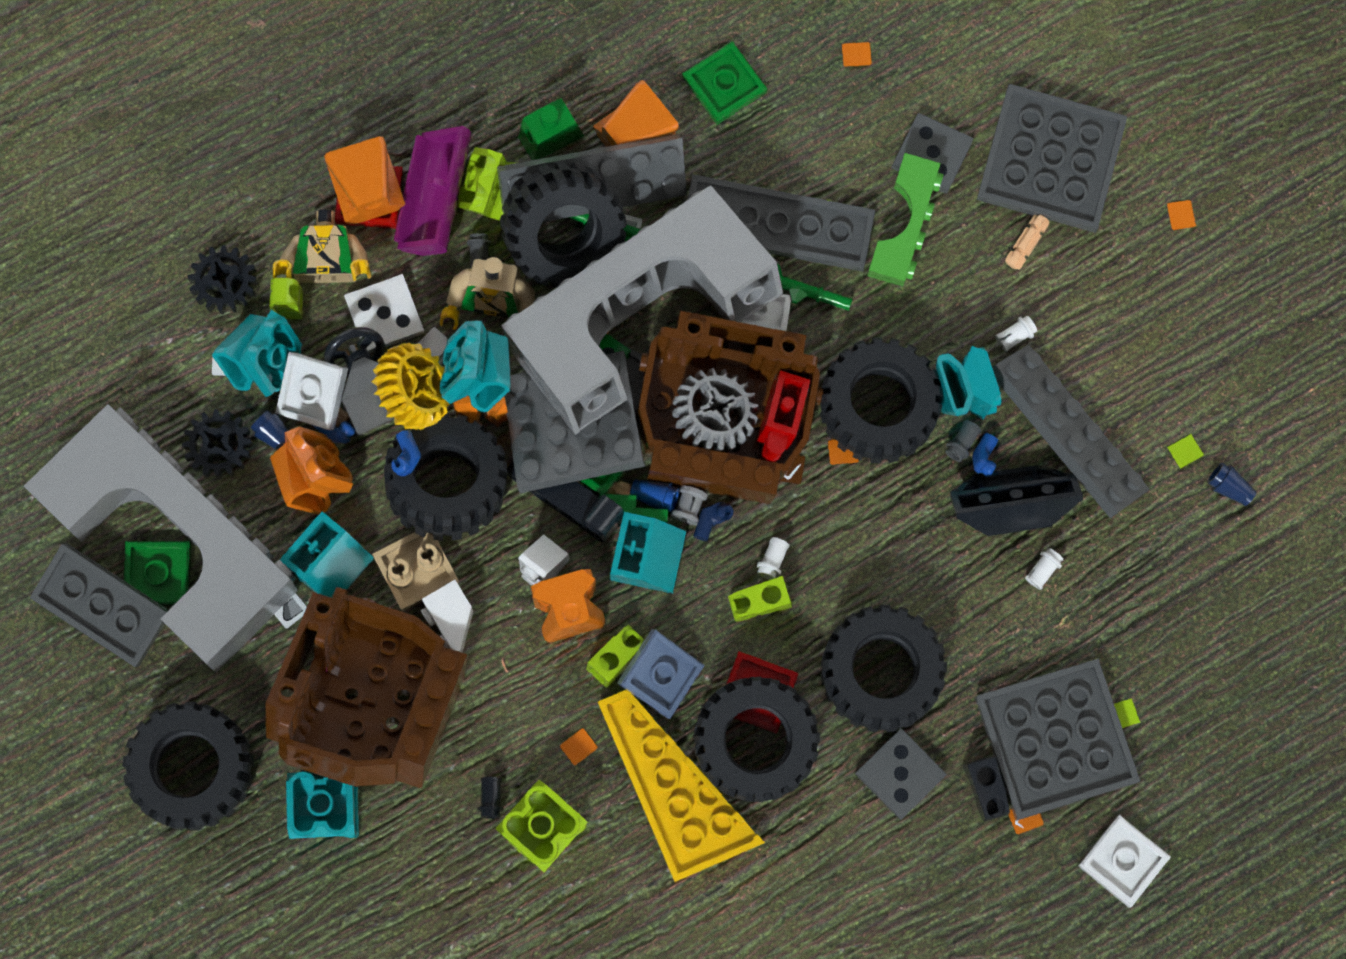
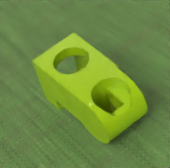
(286, 298)
(760, 599)
(615, 656)

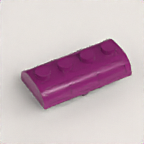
(432, 191)

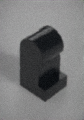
(987, 788)

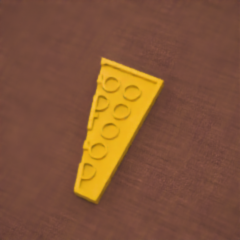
(681, 804)

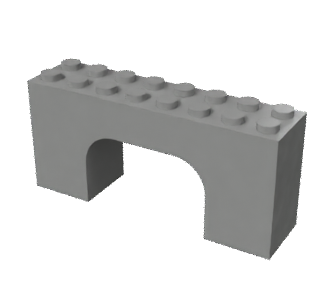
(690, 247)
(117, 465)

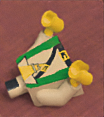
(323, 254)
(488, 289)

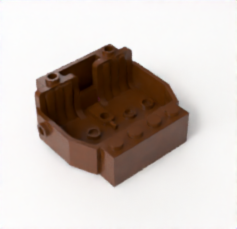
(698, 346)
(378, 658)

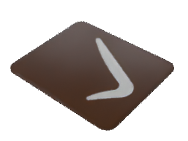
(795, 473)

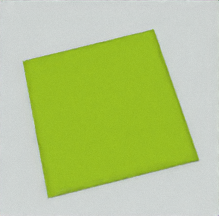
(1185, 451)
(1126, 713)

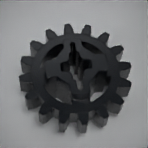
(210, 283)
(208, 452)

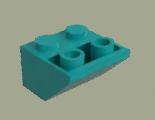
(647, 553)
(326, 557)

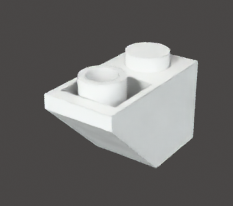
(542, 561)
(450, 613)

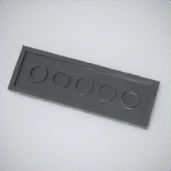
(634, 170)
(798, 224)
(1069, 431)

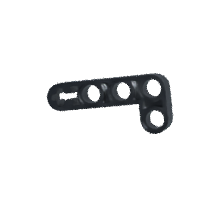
(588, 511)

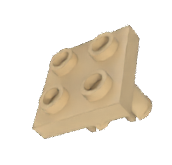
(414, 568)

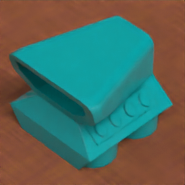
(257, 352)
(476, 366)
(968, 385)
(320, 807)

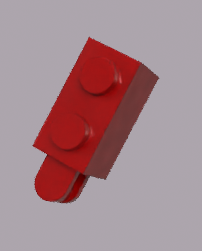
(782, 414)

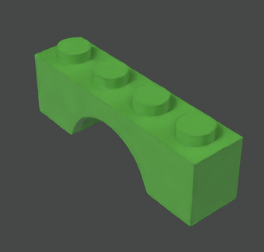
(915, 182)

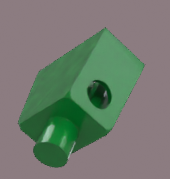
(550, 129)

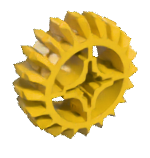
(410, 386)

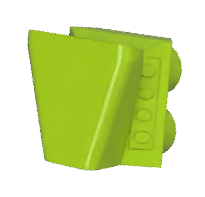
(481, 188)
(541, 825)

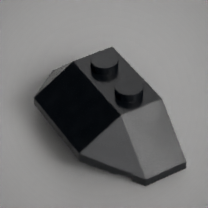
(1016, 499)

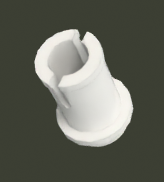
(1016, 333)
(772, 559)
(1044, 568)

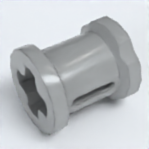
(689, 505)

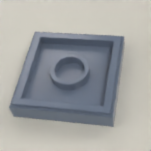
(660, 673)

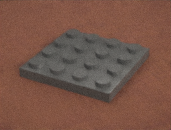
(1052, 158)
(548, 450)
(1057, 739)

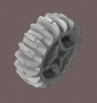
(709, 389)

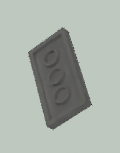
(100, 604)

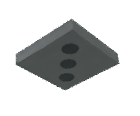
(936, 143)
(900, 774)

